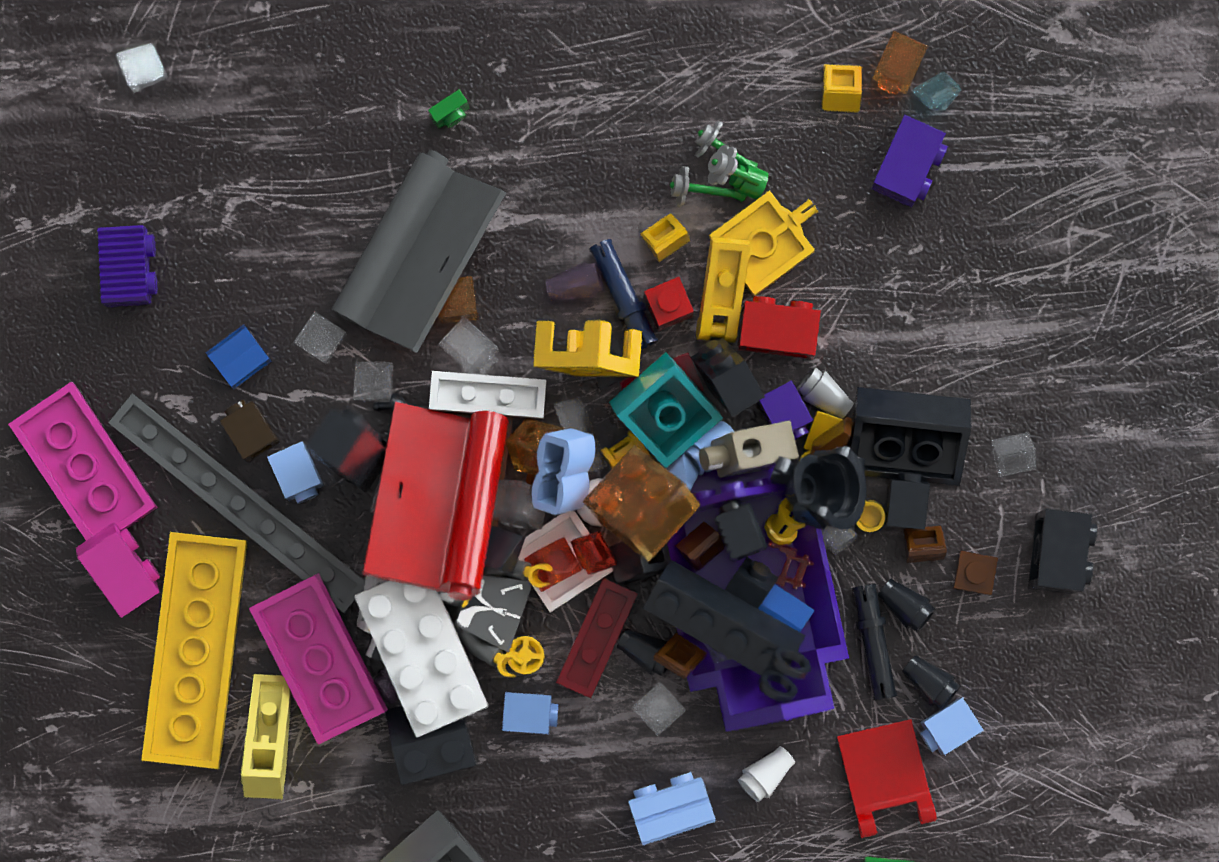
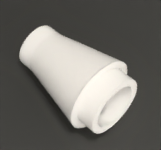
(764, 775)

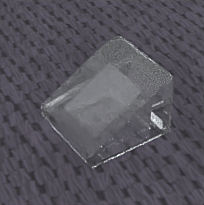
(141, 66)
(373, 381)

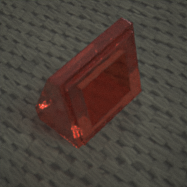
(561, 560)

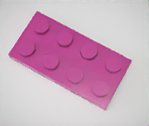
(82, 463)
(318, 659)

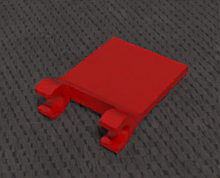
(885, 773)

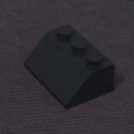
(911, 434)

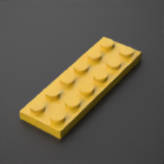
(194, 650)

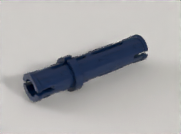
(629, 307)

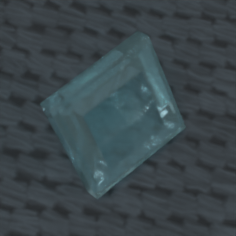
(938, 92)

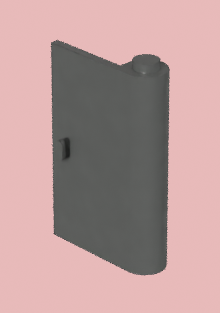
(418, 252)

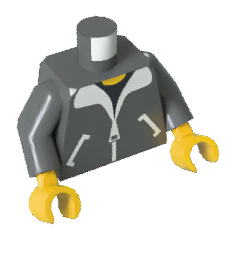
(491, 618)

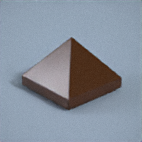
(680, 656)

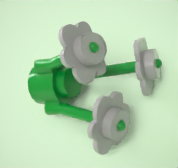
(745, 178)

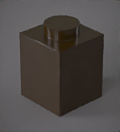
(248, 430)

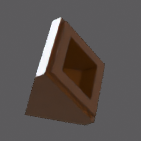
(924, 544)
(700, 546)

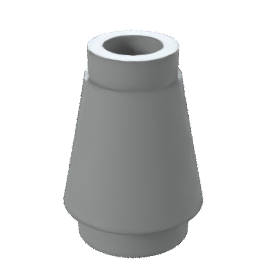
(824, 393)

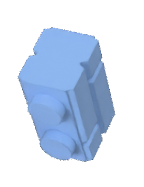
(671, 809)

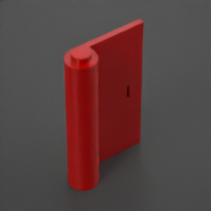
(447, 499)

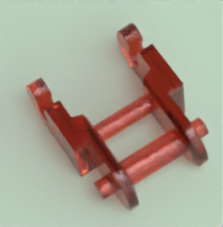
(791, 555)

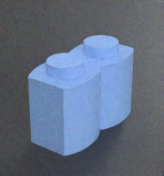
(563, 470)

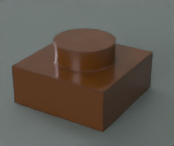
(975, 573)

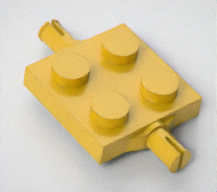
(774, 239)

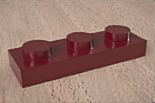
(597, 638)

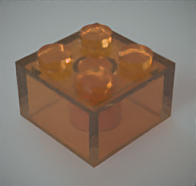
(641, 503)

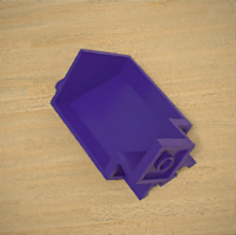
(737, 686)

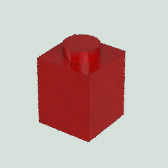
(668, 304)

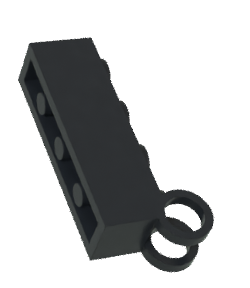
(730, 627)

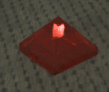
(593, 553)

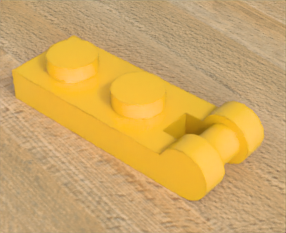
(723, 288)

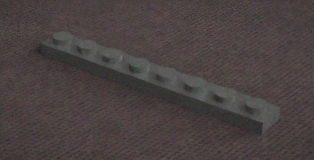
(235, 500)

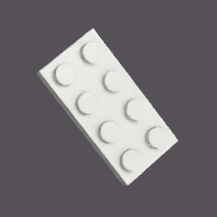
(421, 654)

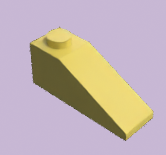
(267, 738)

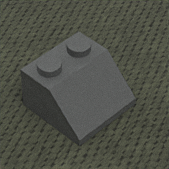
(434, 842)

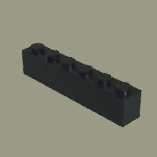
(349, 447)

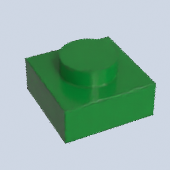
(449, 110)

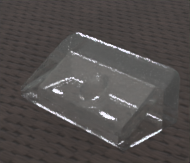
(574, 415)

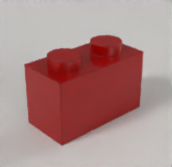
(779, 328)

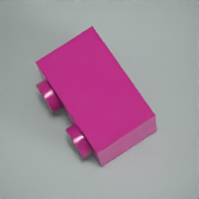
(118, 569)

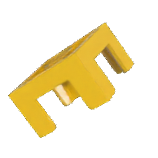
(587, 351)

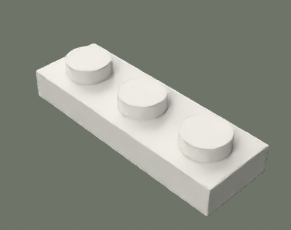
(487, 393)

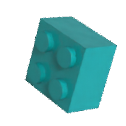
(665, 410)

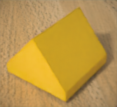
(665, 237)

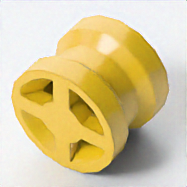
(527, 649)

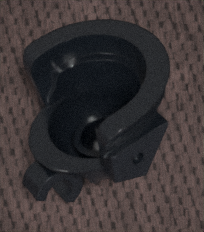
(824, 487)

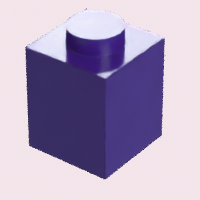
(785, 405)

